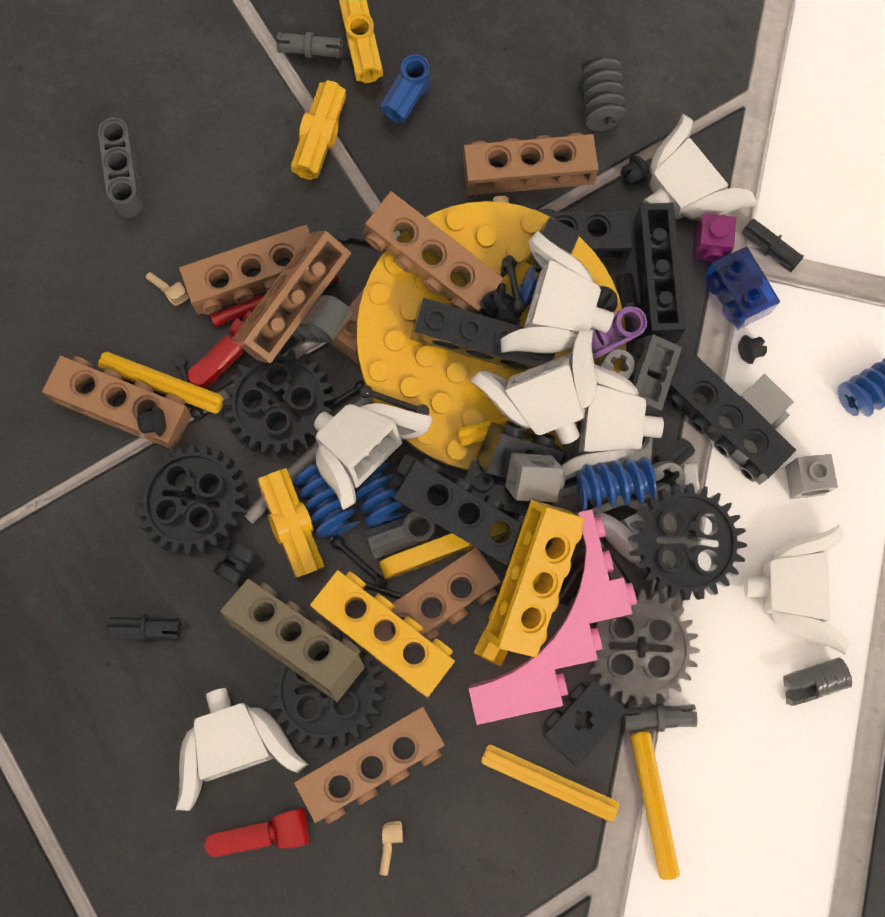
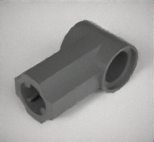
(397, 536)

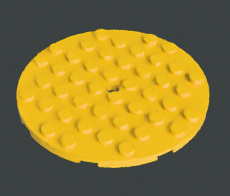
(435, 375)

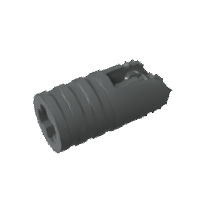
(817, 681)

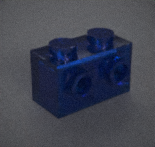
(741, 288)

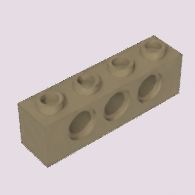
(329, 675)

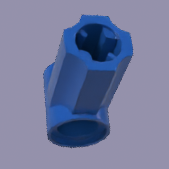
(405, 89)

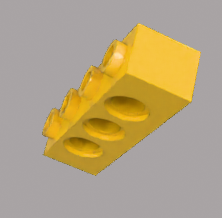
(528, 560)
(332, 605)

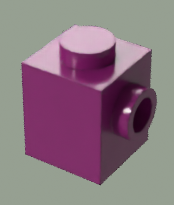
(713, 237)

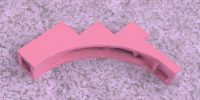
(534, 683)

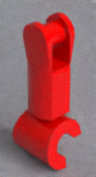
(218, 358)
(288, 831)

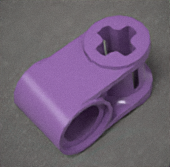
(606, 342)

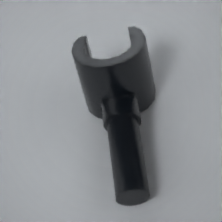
(494, 300)

